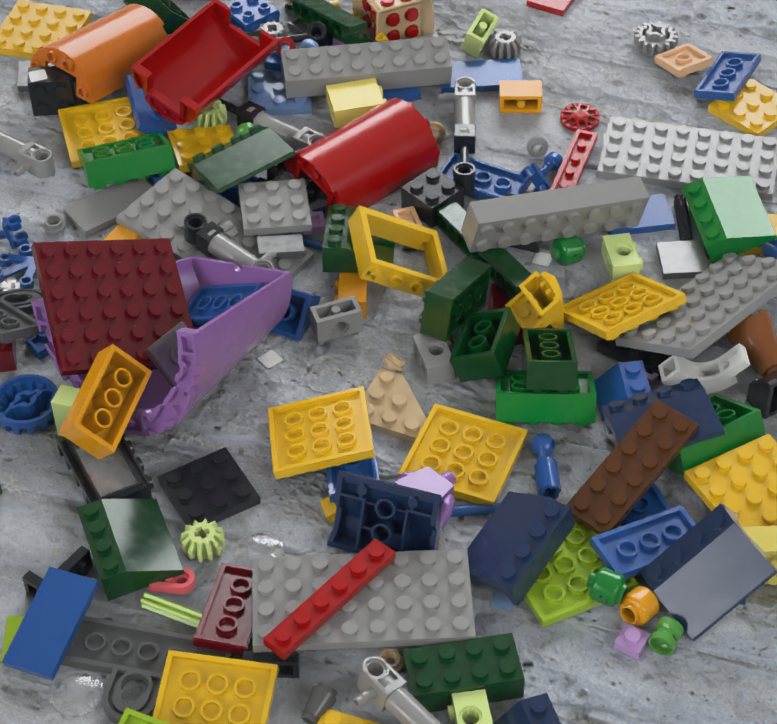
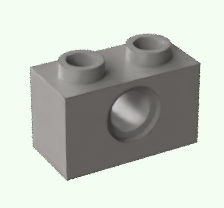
(336, 319)
(433, 358)

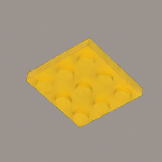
(752, 110)
(190, 142)

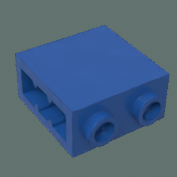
(251, 13)

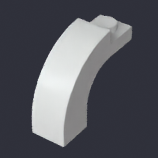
(713, 375)

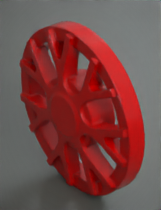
(579, 117)

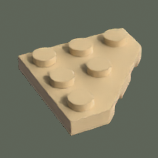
(394, 407)

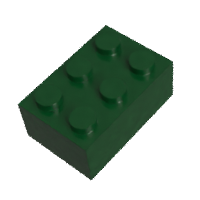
(485, 345)

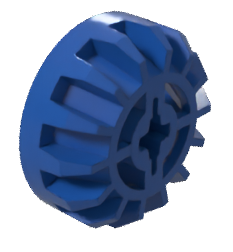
(23, 400)

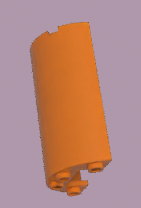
(104, 50)

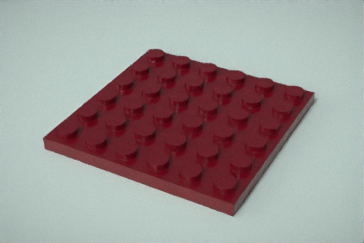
(108, 296)

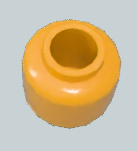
(639, 606)

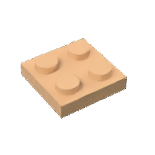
(683, 60)

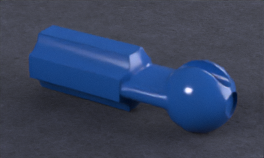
(546, 466)

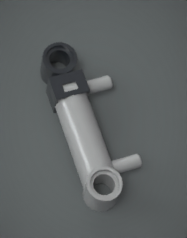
(211, 240)

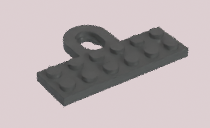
(15, 317)
(128, 654)

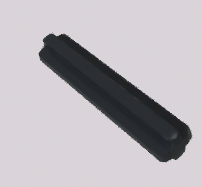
(682, 218)

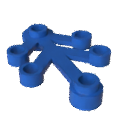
(25, 261)

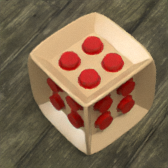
(396, 17)

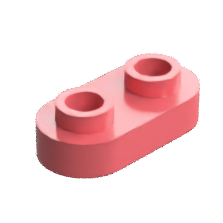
(176, 585)

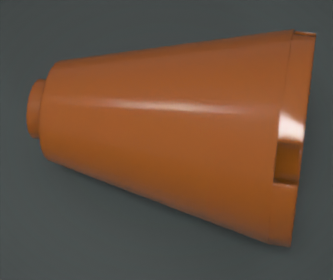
(760, 340)

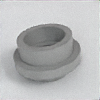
(535, 141)
(54, 224)

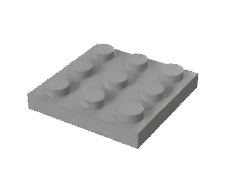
(274, 207)

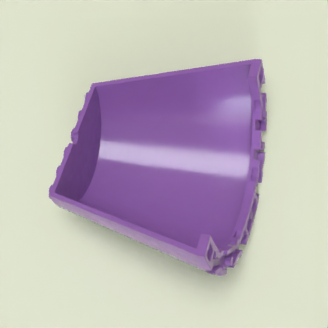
(207, 350)

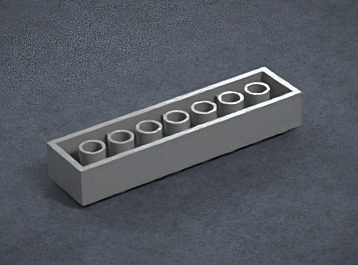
(390, 62)
(554, 214)

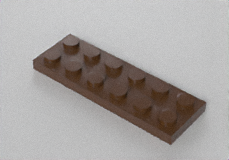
(632, 468)

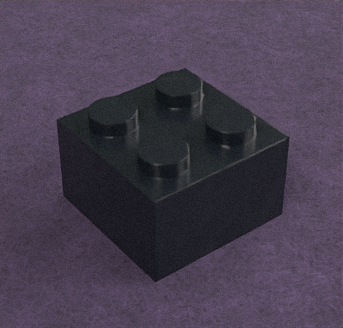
(52, 93)
(429, 193)

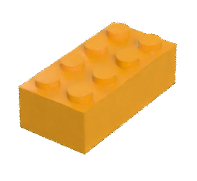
(105, 402)

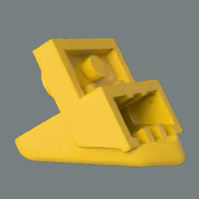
(539, 302)

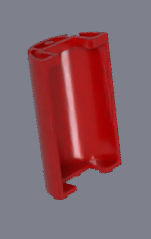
(199, 64)
(369, 155)

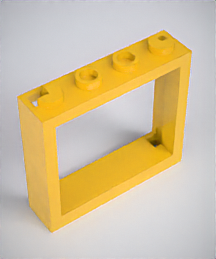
(369, 222)

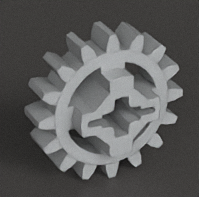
(655, 37)

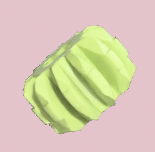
(213, 116)
(202, 540)

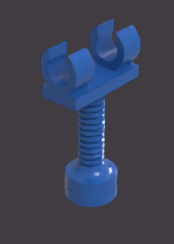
(537, 176)
(13, 224)

